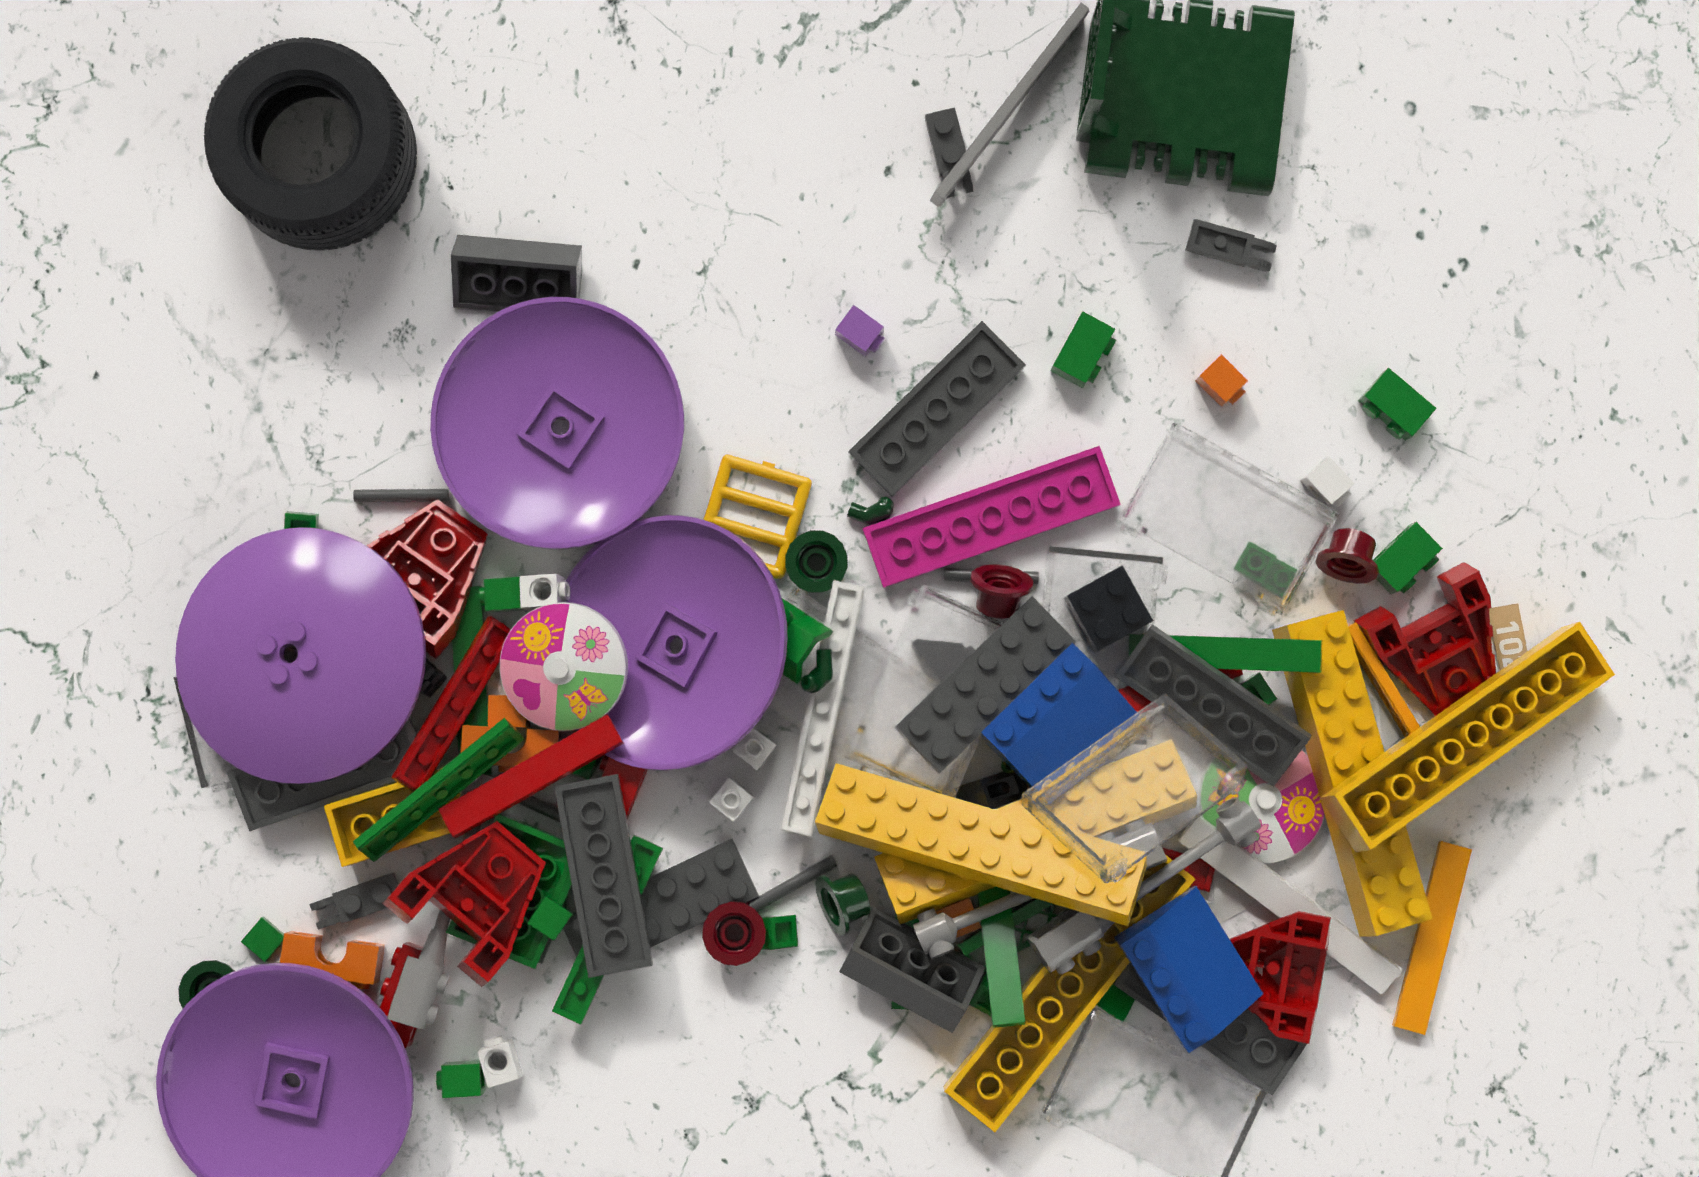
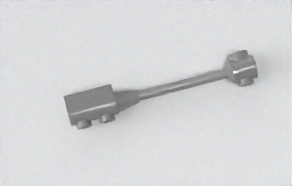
(939, 931)
(1079, 932)
(425, 976)

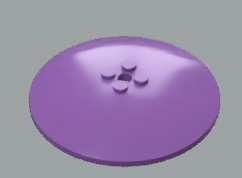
(544, 365)
(715, 594)
(353, 667)
(228, 1090)

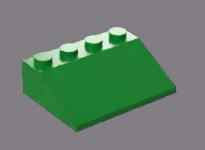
(553, 882)

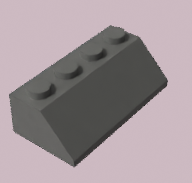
(509, 271)
(895, 966)

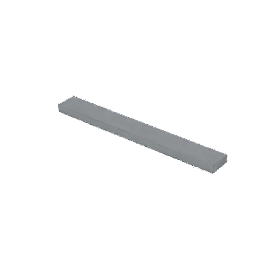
(1009, 105)

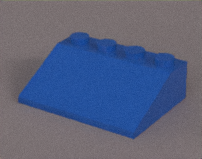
(1056, 717)
(1190, 968)

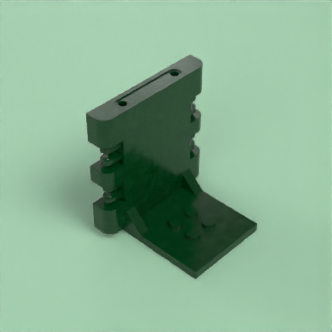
(1185, 91)

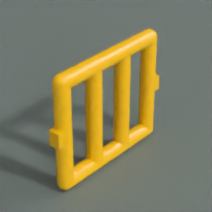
(794, 511)

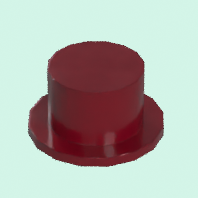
(1349, 557)
(1000, 589)
(734, 933)

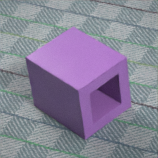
(860, 331)

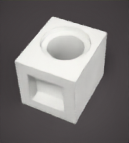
(1328, 483)
(533, 585)
(755, 749)
(731, 799)
(497, 1076)

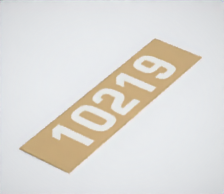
(1507, 633)

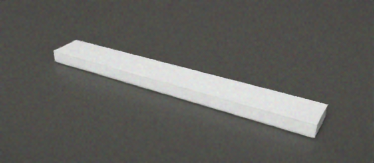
(822, 713)
(1285, 899)

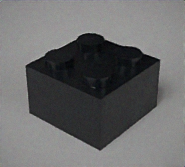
(1108, 609)

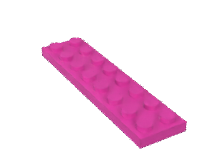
(991, 516)

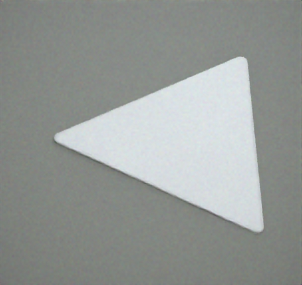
(1389, 728)
(1229, 899)

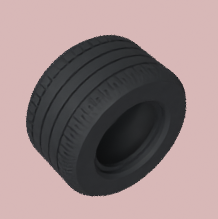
(354, 198)

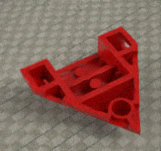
(1293, 969)

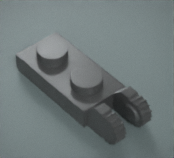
(947, 143)
(1228, 245)
(357, 900)

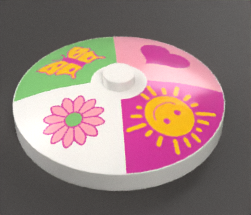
(563, 666)
(1287, 812)

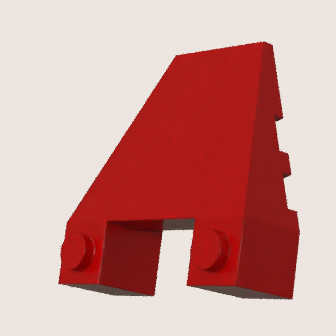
(438, 560)
(1443, 651)
(481, 888)

